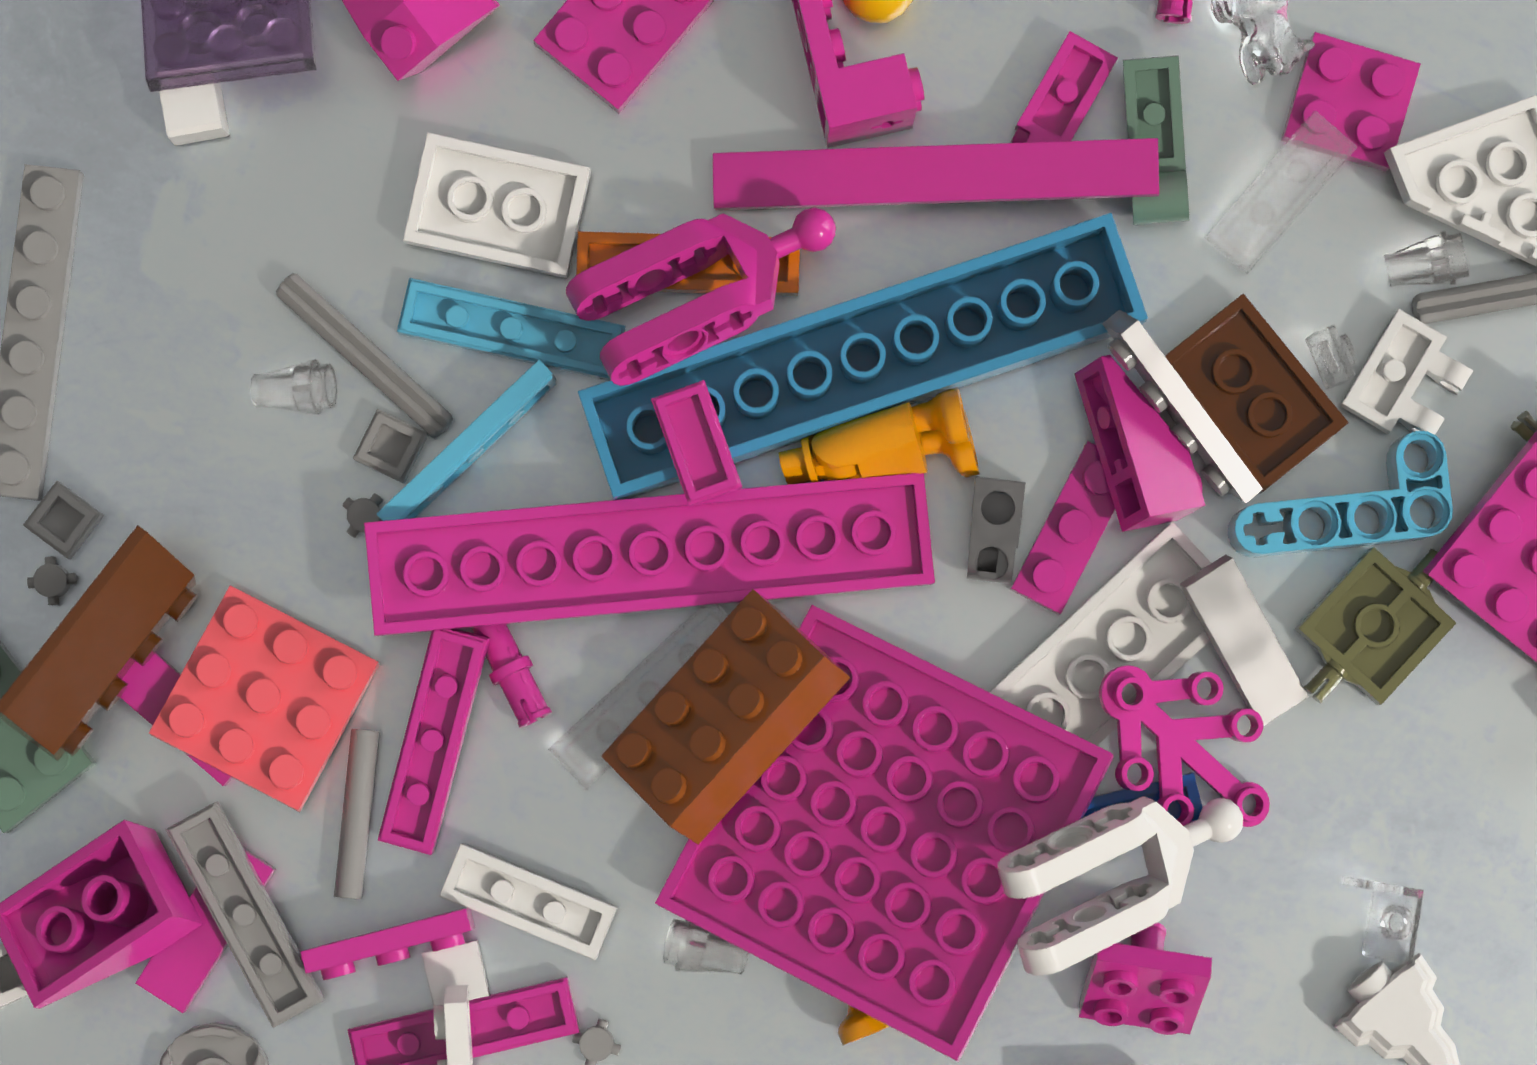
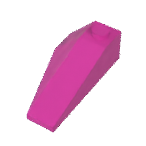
(415, 32)

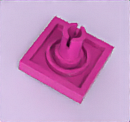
(1145, 985)

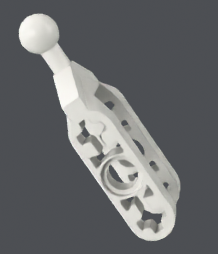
(1125, 908)

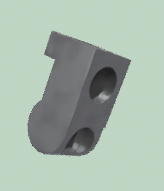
(995, 529)

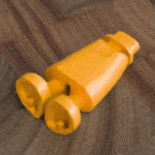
(886, 443)

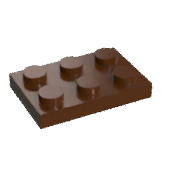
(1255, 391)

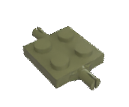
(1374, 627)

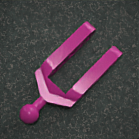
(675, 257)

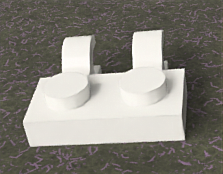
(1395, 371)

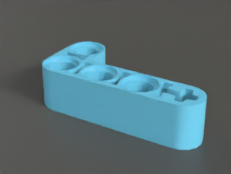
(1339, 510)

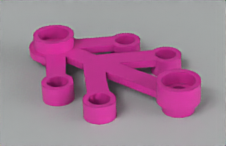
(1177, 739)

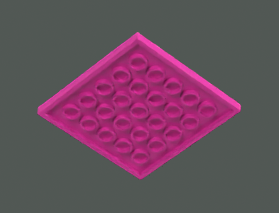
(883, 837)

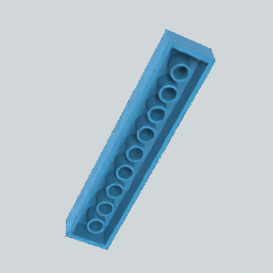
(877, 351)

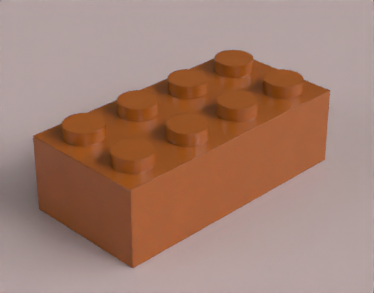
(725, 717)

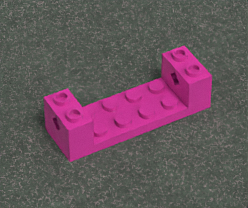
(858, 98)

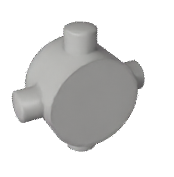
(361, 511)
(51, 580)
(596, 1043)

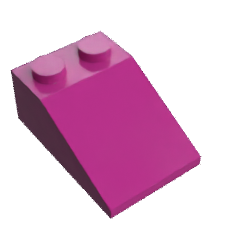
(95, 914)

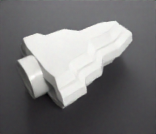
(1398, 1015)

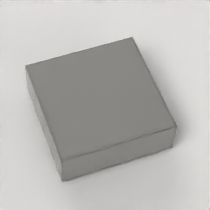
(390, 446)
(63, 520)

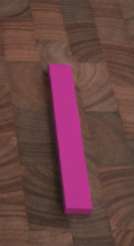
(936, 174)

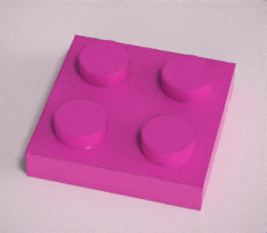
(1357, 92)

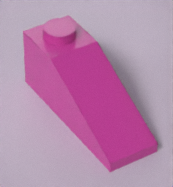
(1139, 453)

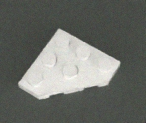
(1477, 177)

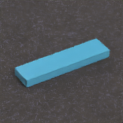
(505, 328)
(470, 444)

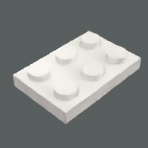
(497, 205)

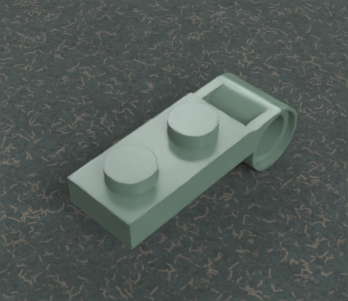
(1156, 112)

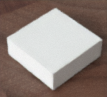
(456, 967)

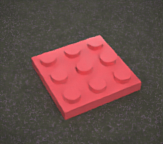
(264, 698)

